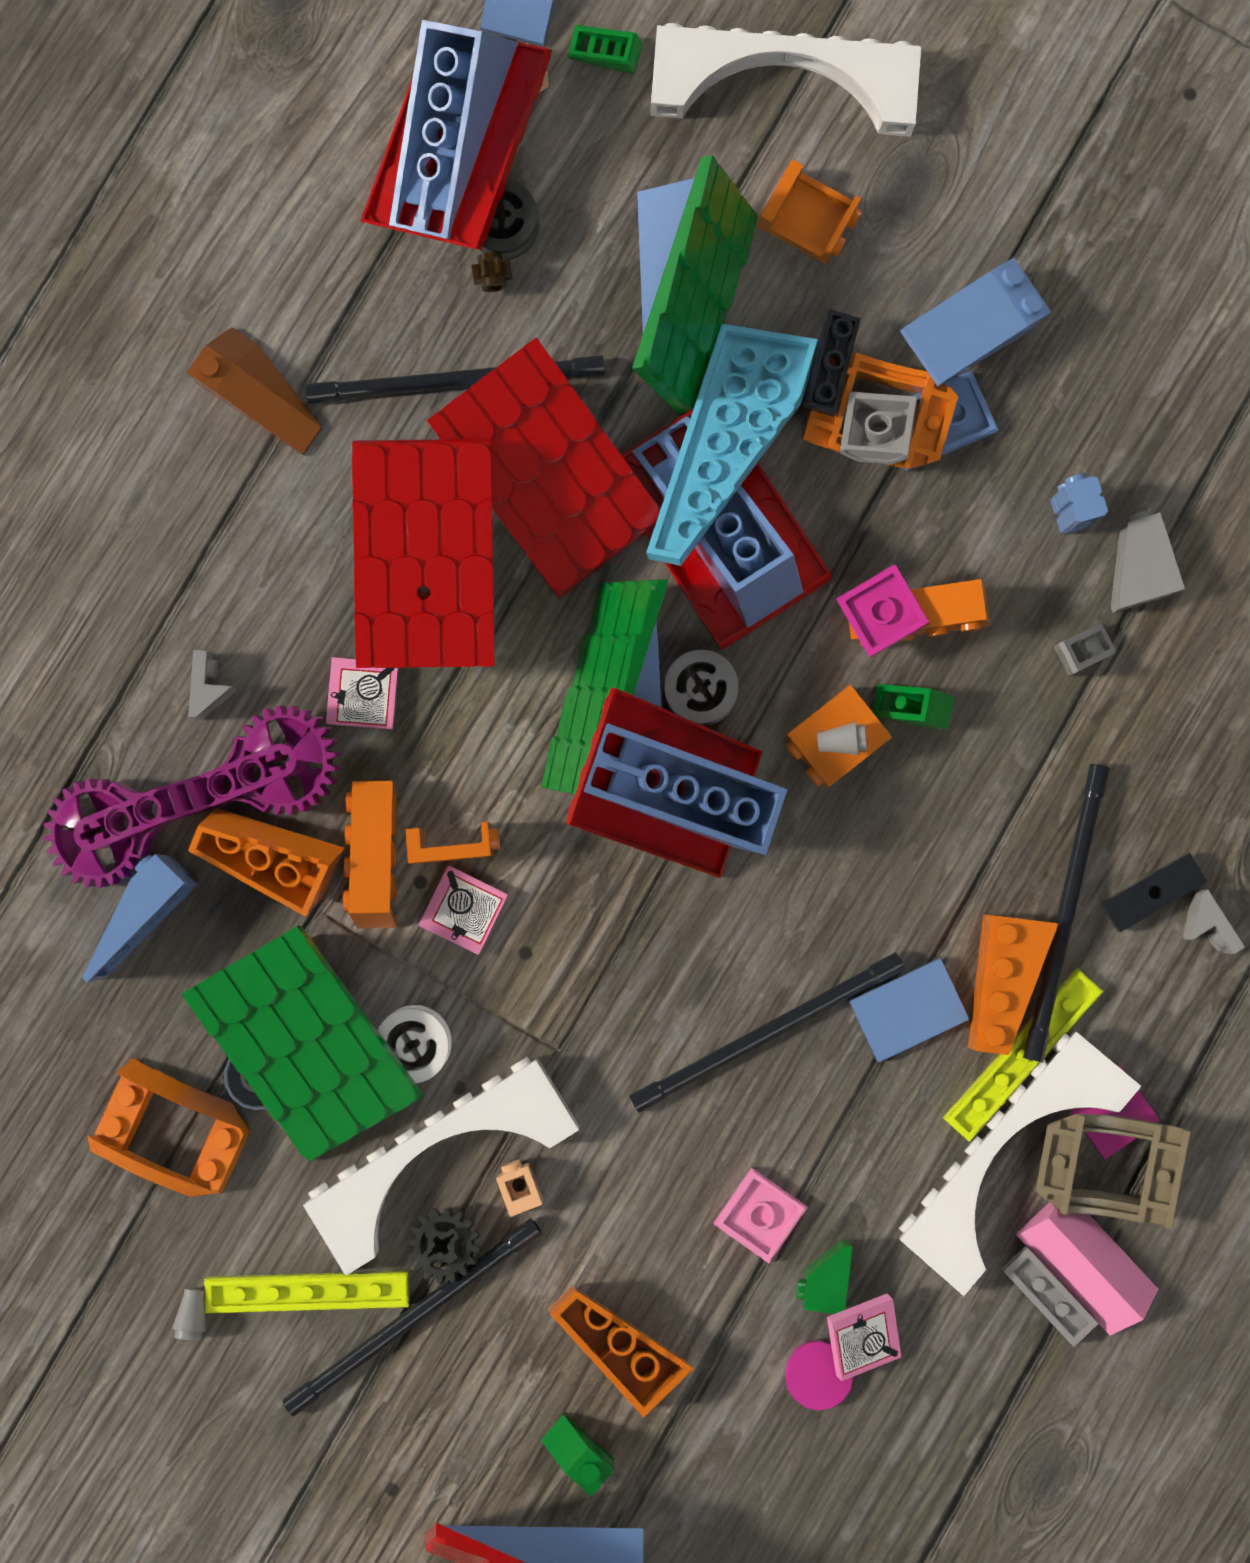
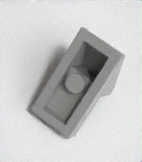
(1085, 649)
(203, 695)
(1206, 915)

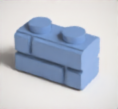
(1078, 503)

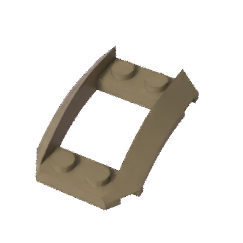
(1161, 1176)

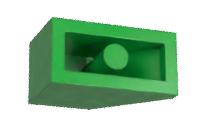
(913, 706)
(826, 1280)
(578, 1454)

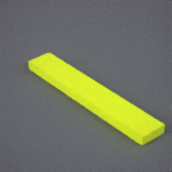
(1011, 1070)
(307, 1291)

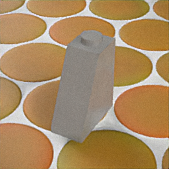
(1144, 563)

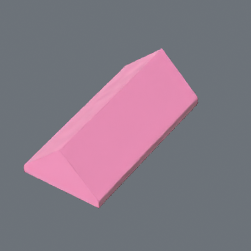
(1090, 1267)

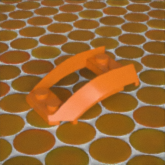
(931, 418)
(126, 1112)

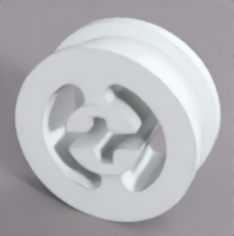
(435, 1029)

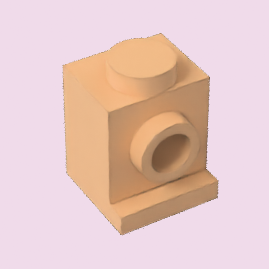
(519, 1200)

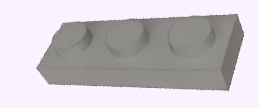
(1049, 1296)

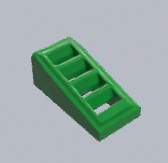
(608, 36)

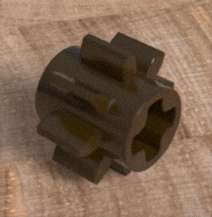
(491, 272)

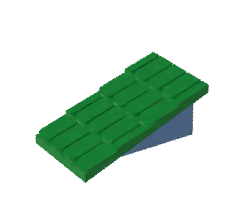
(690, 265)
(614, 654)
(303, 1043)

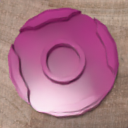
(813, 1377)

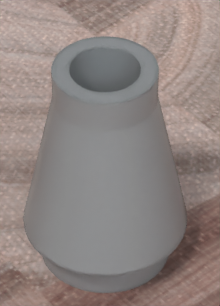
(843, 739)
(190, 1319)

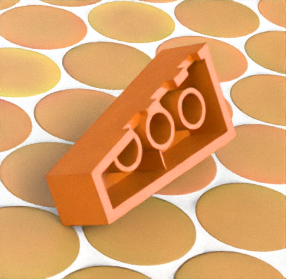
(950, 608)
(371, 854)
(268, 858)
(1005, 979)
(626, 1356)

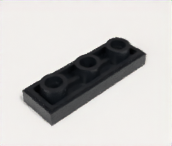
(825, 380)
(1170, 883)

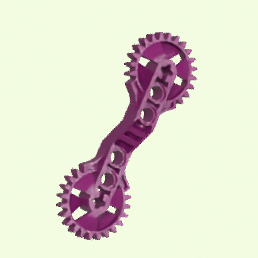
(191, 796)

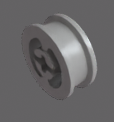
(723, 674)

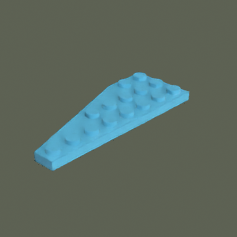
(742, 406)

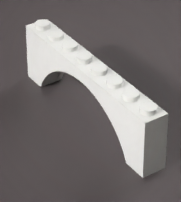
(875, 73)
(352, 1207)
(946, 1226)

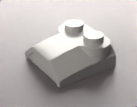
(878, 427)

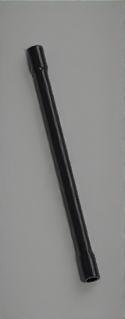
(335, 390)
(872, 975)
(1039, 1031)
(311, 1390)

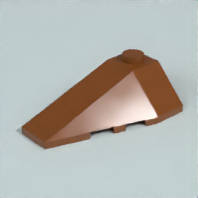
(250, 383)

